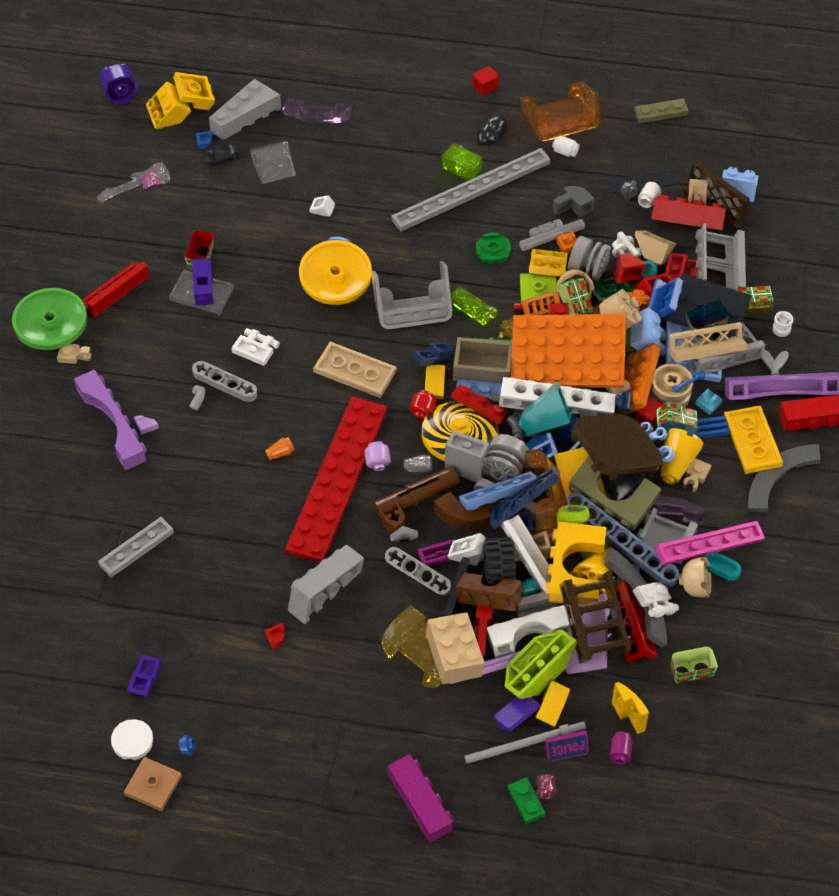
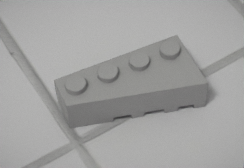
(244, 108)
(323, 582)

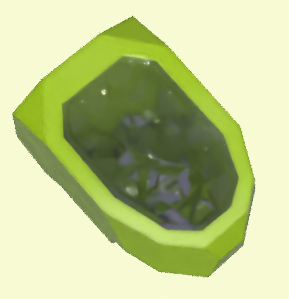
(573, 514)

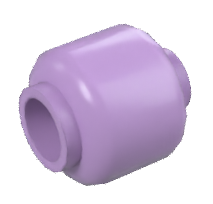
(377, 456)

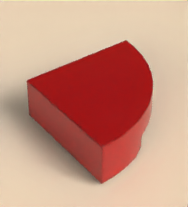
(275, 635)

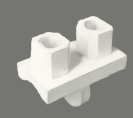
(625, 245)

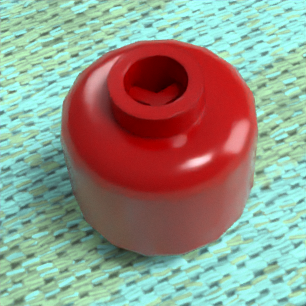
(422, 404)

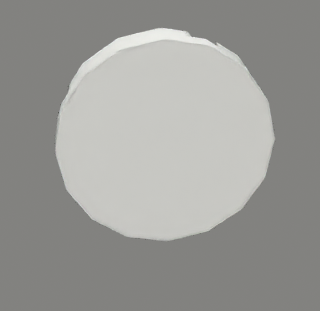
(132, 739)

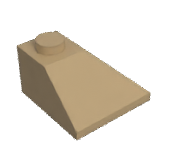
(654, 247)

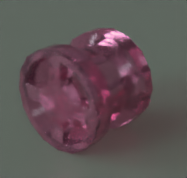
(546, 786)

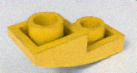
(552, 703)

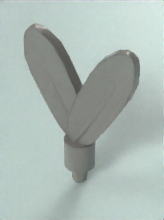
(777, 364)

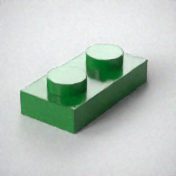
(526, 801)

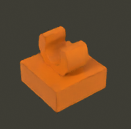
(566, 242)

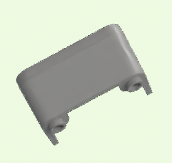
(417, 310)

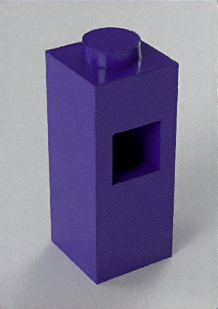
(202, 282)

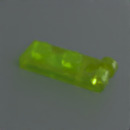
(473, 306)

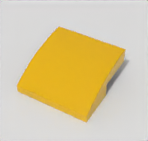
(548, 262)
(629, 705)

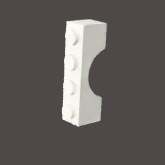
(505, 636)

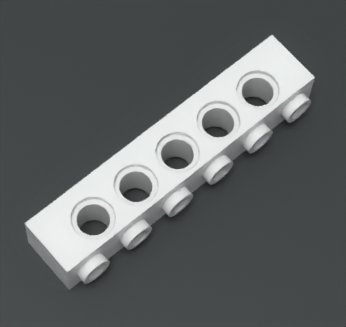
(522, 393)

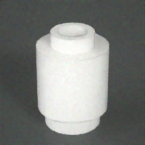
(565, 146)
(648, 194)

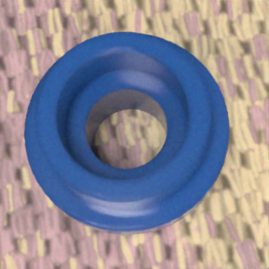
(187, 745)

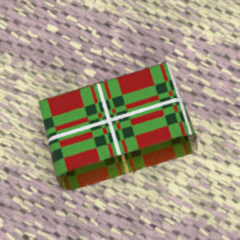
(760, 298)

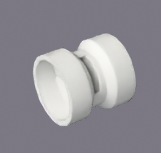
(782, 323)

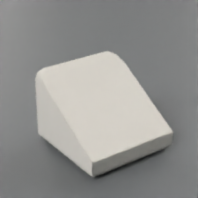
(322, 206)

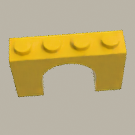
(571, 539)

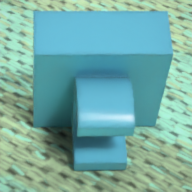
(708, 401)

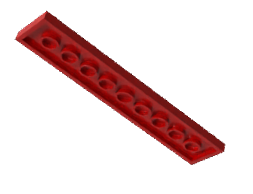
(336, 480)

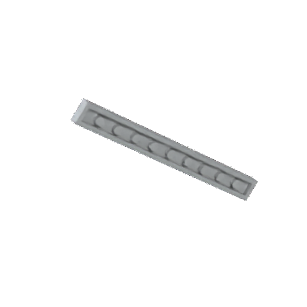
(470, 189)

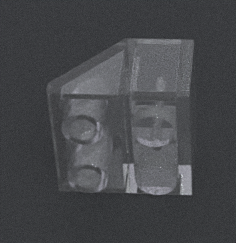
(273, 162)

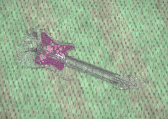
(154, 175)

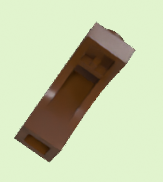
(456, 516)

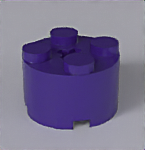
(118, 84)

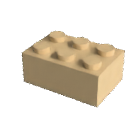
(454, 648)

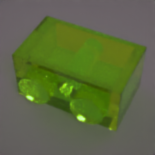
(462, 162)

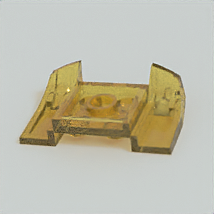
(409, 637)

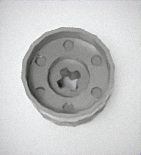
(592, 259)
(504, 458)

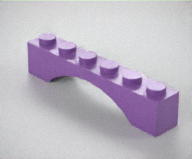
(768, 385)
(93, 392)

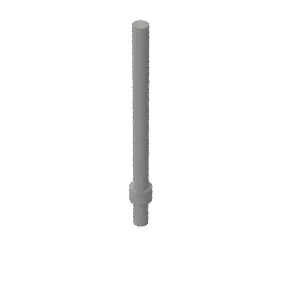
(563, 730)

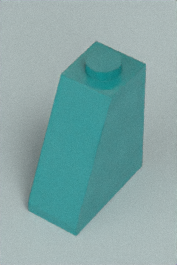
(546, 412)

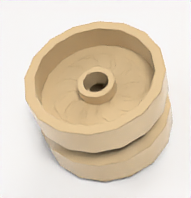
(664, 380)

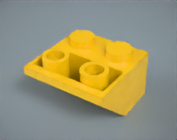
(166, 107)

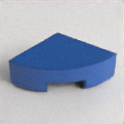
(204, 139)

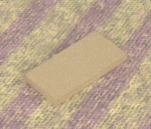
(355, 369)

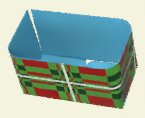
(677, 416)

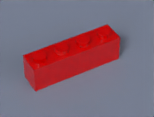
(688, 213)
(810, 413)

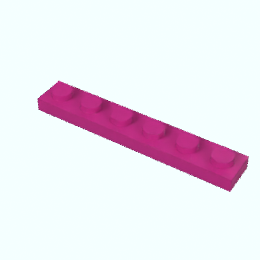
(709, 542)

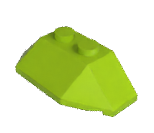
(539, 663)

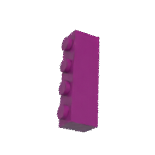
(420, 798)

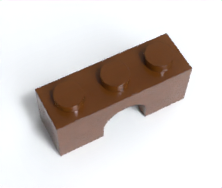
(501, 596)

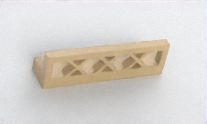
(704, 348)

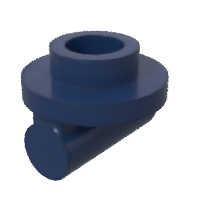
(623, 401)

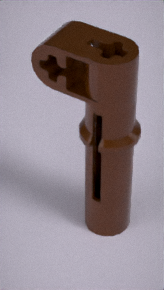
(411, 496)

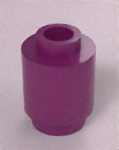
(621, 748)

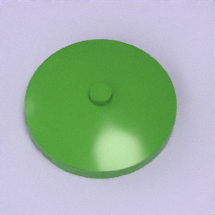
(49, 318)

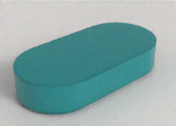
(723, 566)

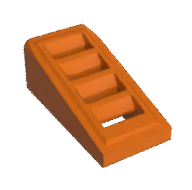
(547, 297)

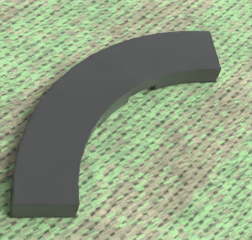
(765, 479)
(625, 570)

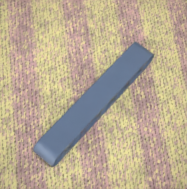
(632, 543)

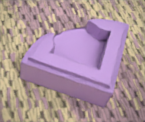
(145, 424)

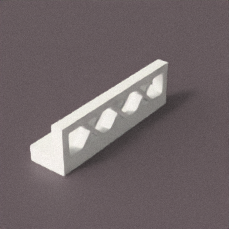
(527, 551)

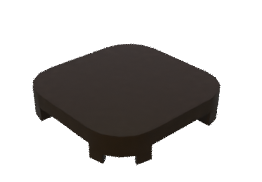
(617, 445)

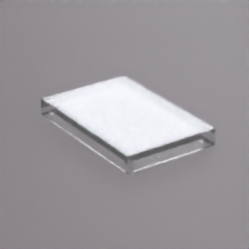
(184, 293)

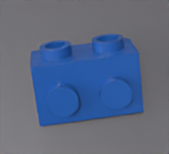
(665, 296)

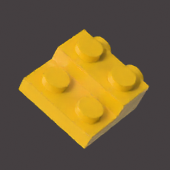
(194, 90)

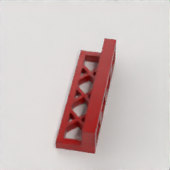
(116, 288)
(635, 616)

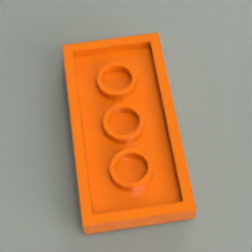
(639, 374)

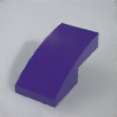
(145, 675)

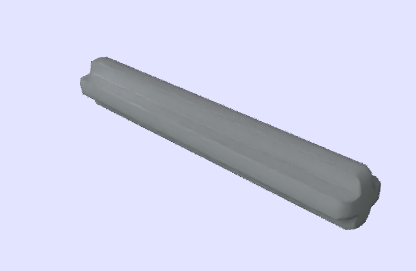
(551, 235)

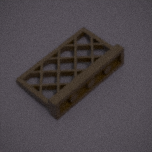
(733, 218)

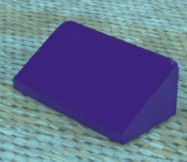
(515, 712)

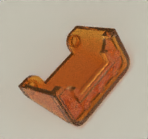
(565, 116)
(545, 509)

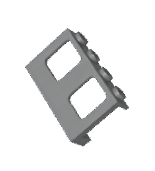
(734, 260)

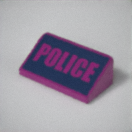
(566, 746)

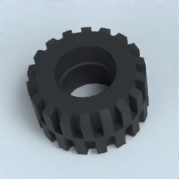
(498, 560)

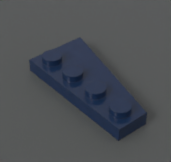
(520, 498)

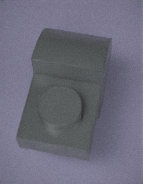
(576, 199)

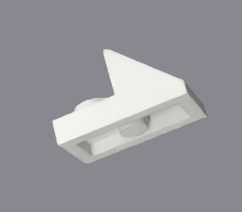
(467, 547)

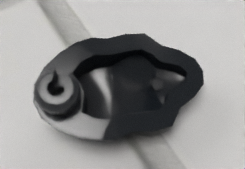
(491, 130)

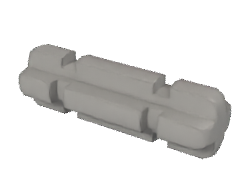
(545, 227)

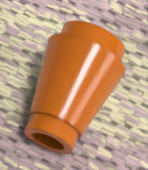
(280, 448)

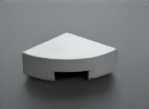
(404, 533)

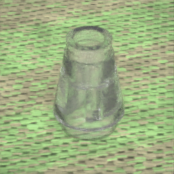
(418, 464)

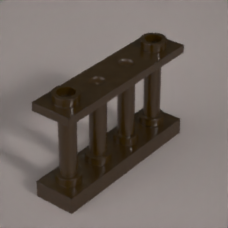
(580, 631)

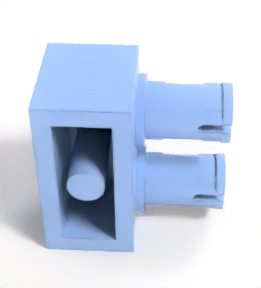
(744, 182)
(648, 332)

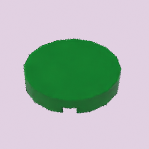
(493, 248)

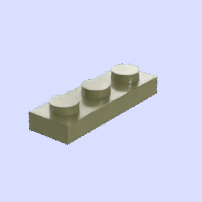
(661, 110)

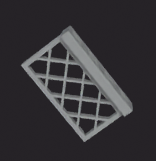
(723, 361)

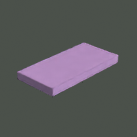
(599, 659)

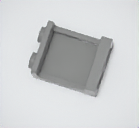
(466, 455)
(662, 530)

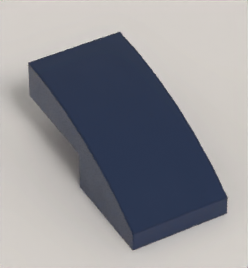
(437, 352)

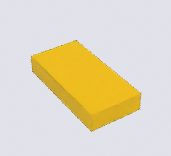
(435, 380)

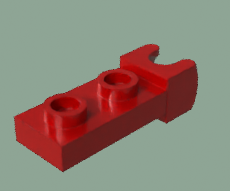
(483, 620)

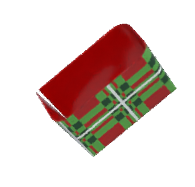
(202, 239)

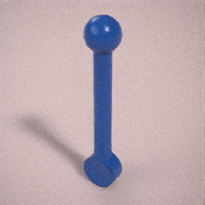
(701, 375)

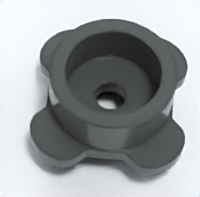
(629, 190)

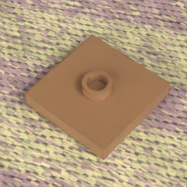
(152, 783)

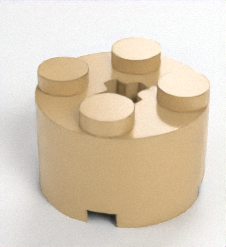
(622, 304)

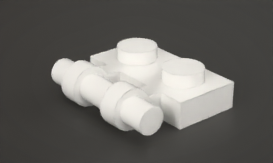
(253, 350)
(656, 598)

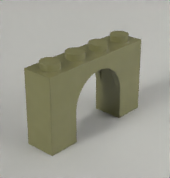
(626, 512)

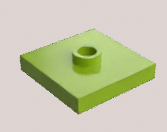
(537, 285)

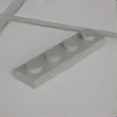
(135, 547)

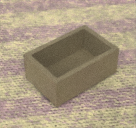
(482, 360)

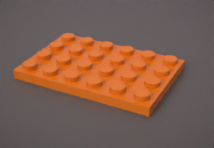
(570, 349)

